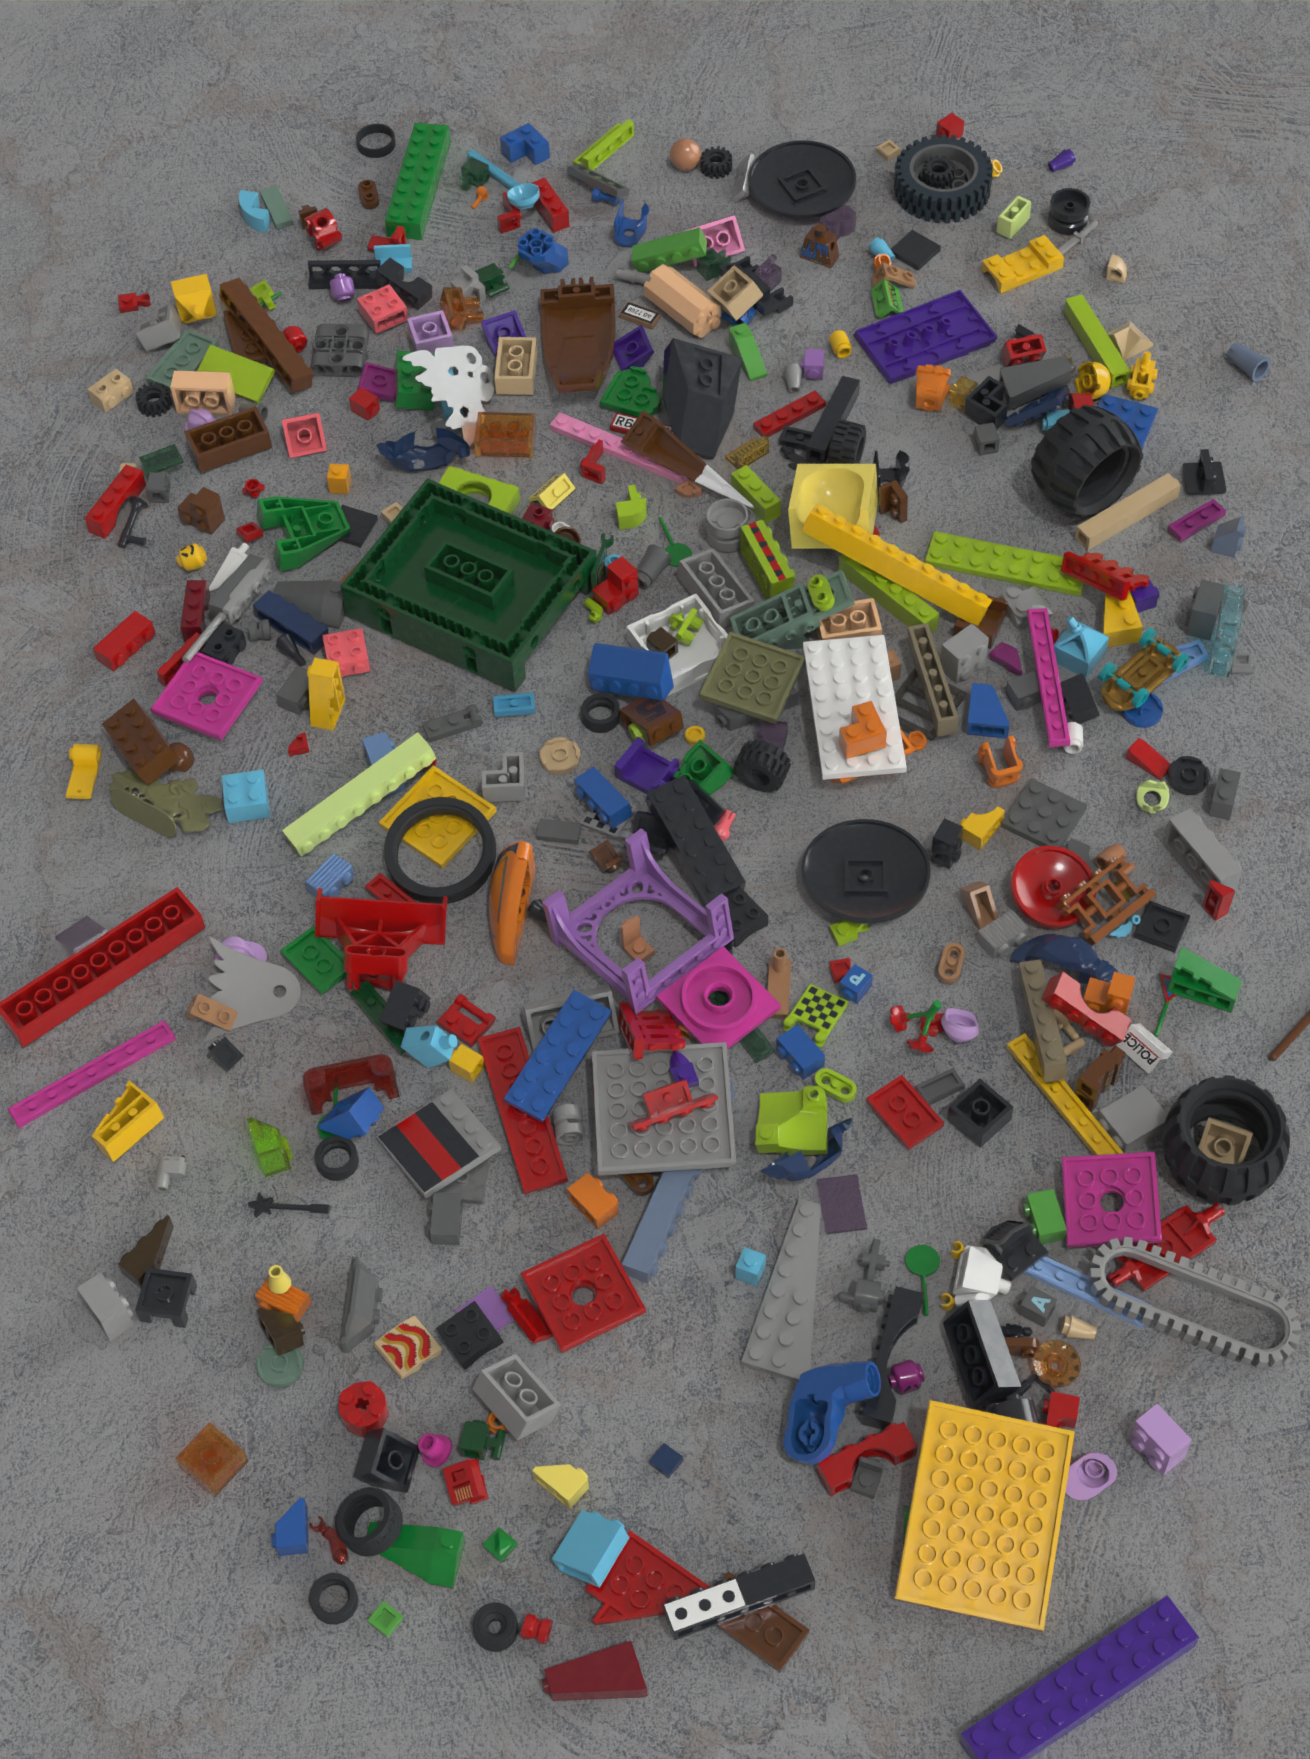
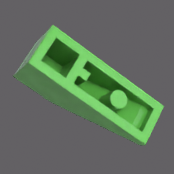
(744, 346)

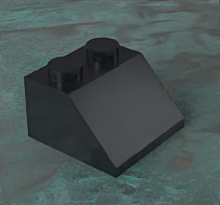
(387, 1460)

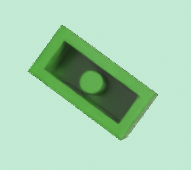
(1045, 1216)

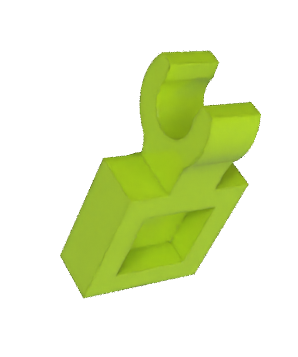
(263, 293)
(846, 931)

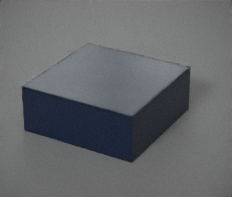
(666, 1460)

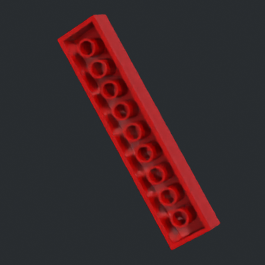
(100, 967)

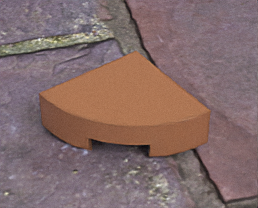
(688, 489)

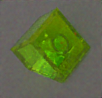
(271, 1147)

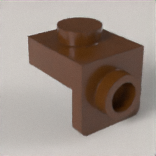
(606, 857)

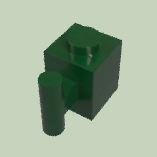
(492, 279)
(477, 1440)

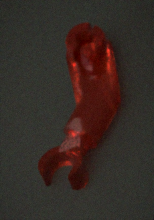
(338, 1549)

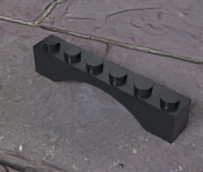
(902, 1316)

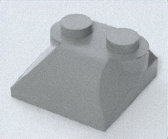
(1020, 600)

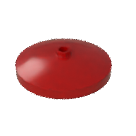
(1044, 878)

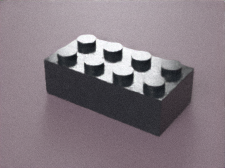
(981, 1353)

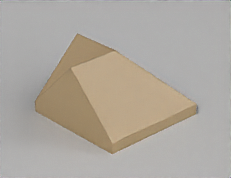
(1129, 340)

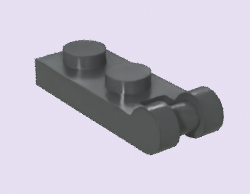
(452, 723)

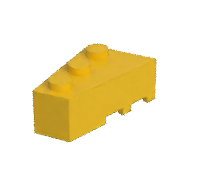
(1121, 621)
(127, 1122)

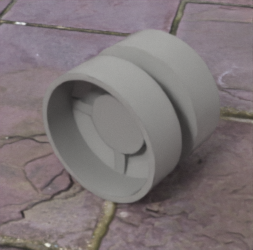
(725, 524)

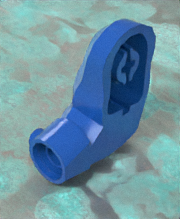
(820, 1406)

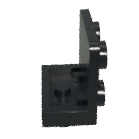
(657, 841)

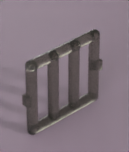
(907, 686)

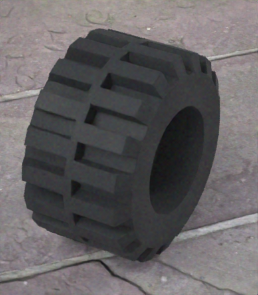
(847, 443)
(762, 765)

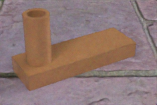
(779, 981)

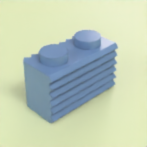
(330, 876)

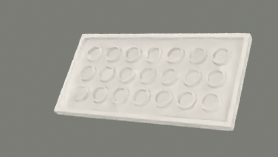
(843, 676)

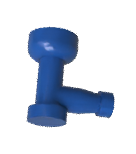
(598, 195)

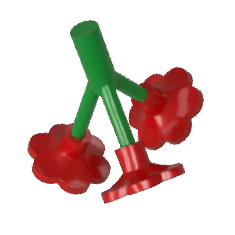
(930, 1024)

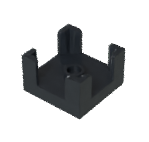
(165, 1296)

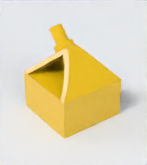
(194, 298)

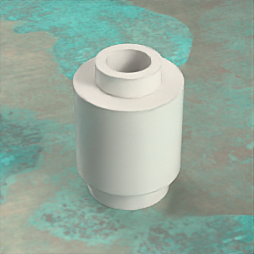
(1076, 738)

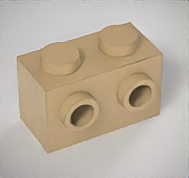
(110, 390)

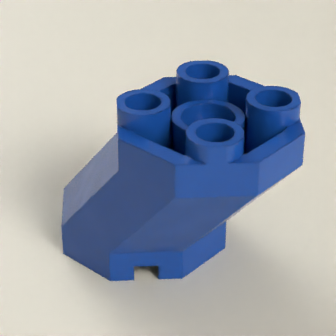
(543, 251)

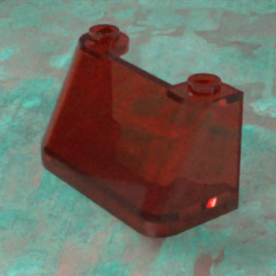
(372, 1069)

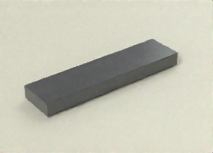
(598, 180)

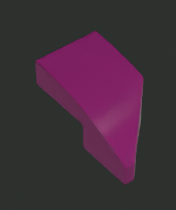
(1007, 655)

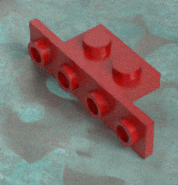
(670, 1101)

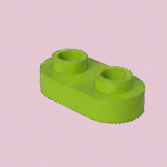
(820, 588)
(837, 1084)

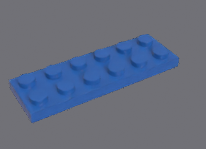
(558, 1056)

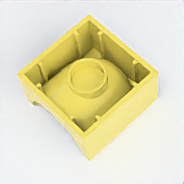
(841, 488)

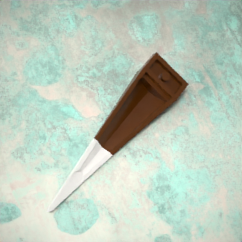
(658, 444)

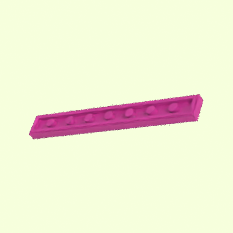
(1048, 678)
(91, 1074)

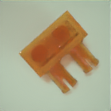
(456, 308)

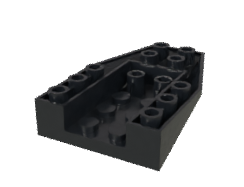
(699, 394)

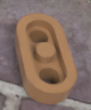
(951, 965)

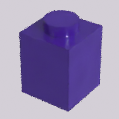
(1145, 597)

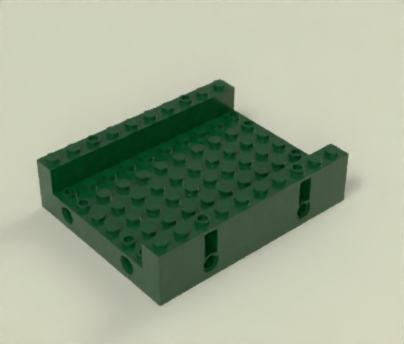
(467, 582)

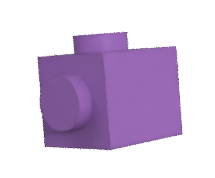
(813, 364)

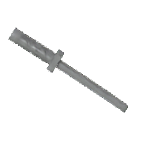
(1078, 237)

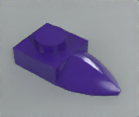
(682, 1069)

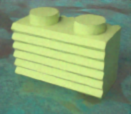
(1014, 217)

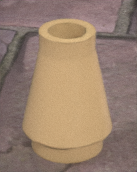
(1076, 1328)

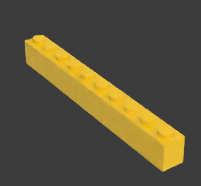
(896, 565)

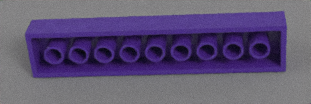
(1082, 1685)

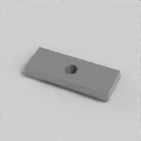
(741, 186)

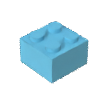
(245, 796)

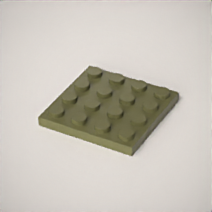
(752, 677)

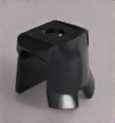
(897, 473)

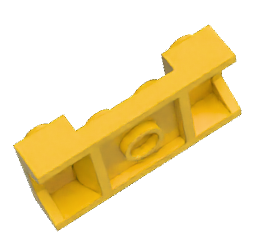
(1024, 265)

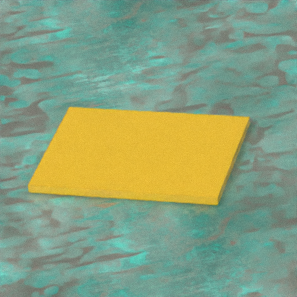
(985, 1515)

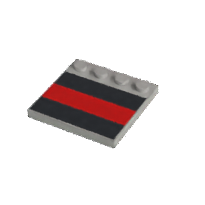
(438, 1143)

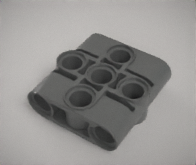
(340, 350)

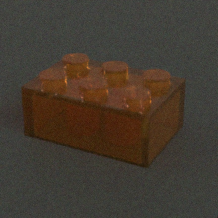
(505, 434)

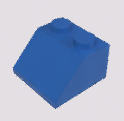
(353, 1115)

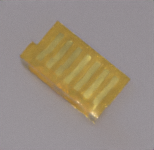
(749, 452)

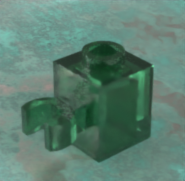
(474, 173)
(709, 265)

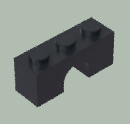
(414, 293)

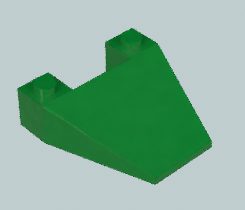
(307, 526)

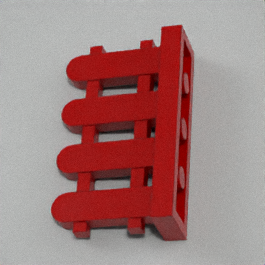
(1103, 574)
(649, 1030)

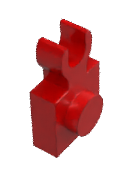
(131, 302)

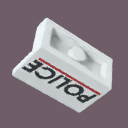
(1144, 1047)

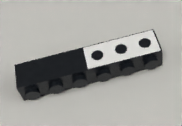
(738, 1596)

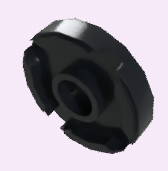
(1188, 775)

